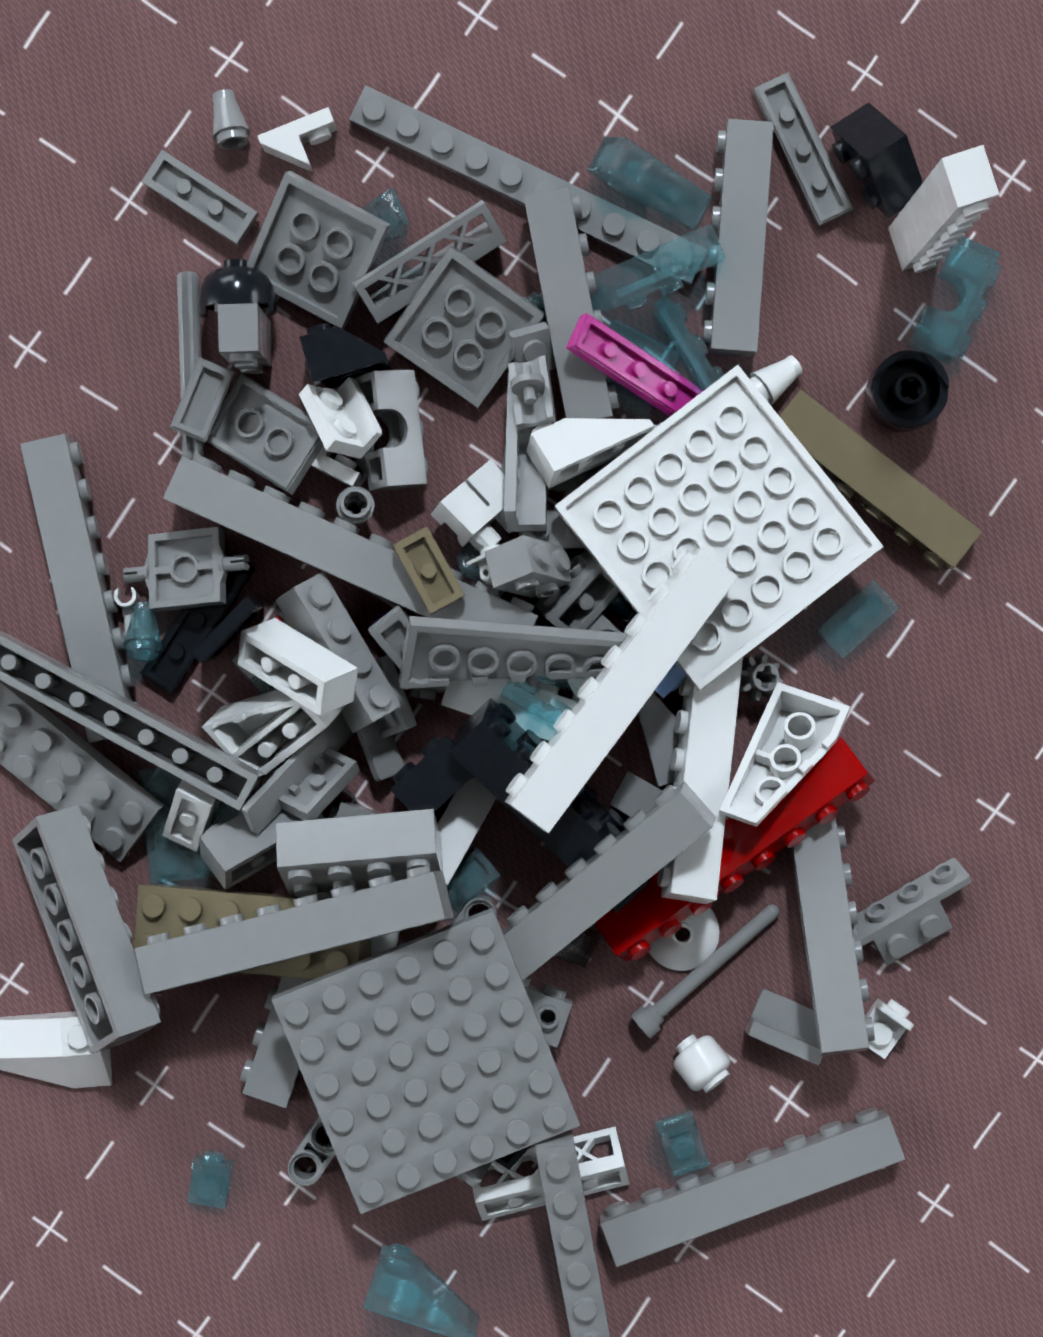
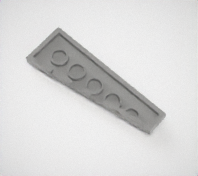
(479, 651)

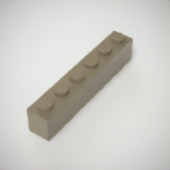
(880, 484)

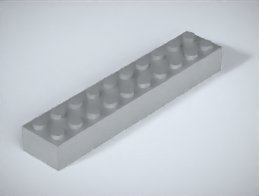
(324, 544)

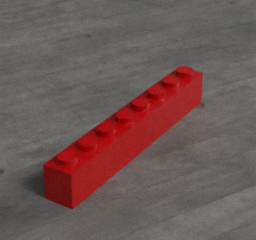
(813, 800)

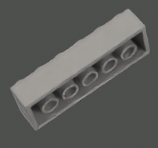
(86, 928)

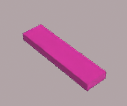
(630, 366)

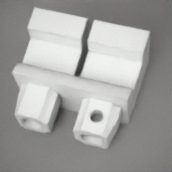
(474, 506)

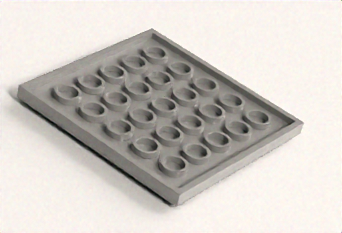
(425, 1060)

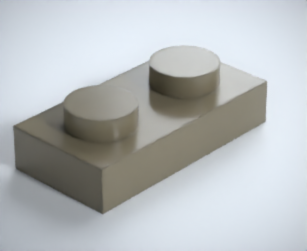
(429, 570)

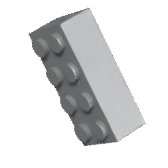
(355, 849)

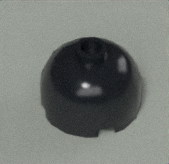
(236, 285)

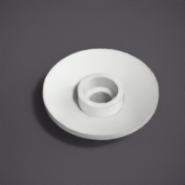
(693, 951)

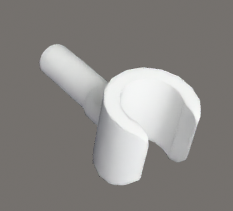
(126, 607)

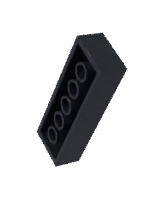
(498, 749)

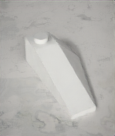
(52, 1050)

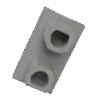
(531, 393)

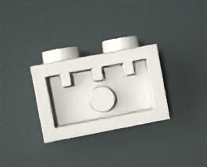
(342, 418)

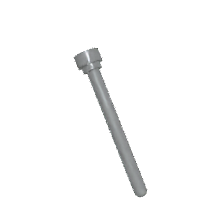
(651, 1016)

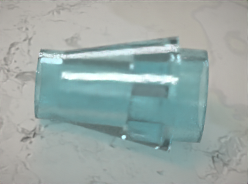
(143, 635)

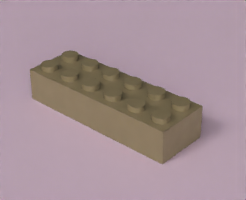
(174, 907)

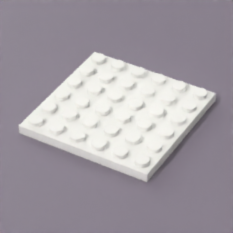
(741, 489)

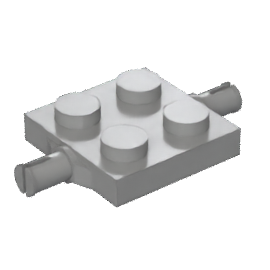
(186, 569)

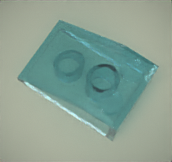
(415, 1294)

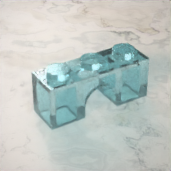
(970, 270)

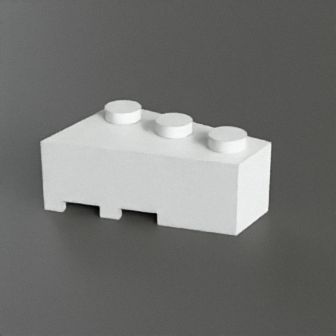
(265, 728)

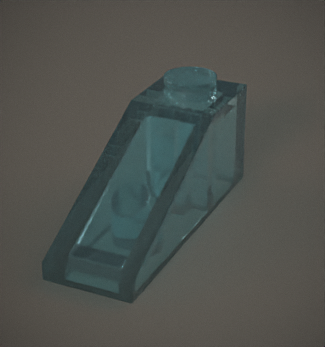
(648, 181)

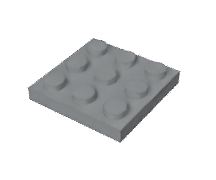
(317, 248)
(462, 326)

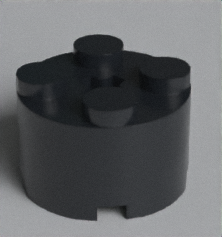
(905, 369)

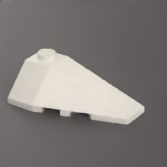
(784, 748)

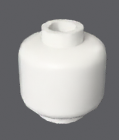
(701, 1063)

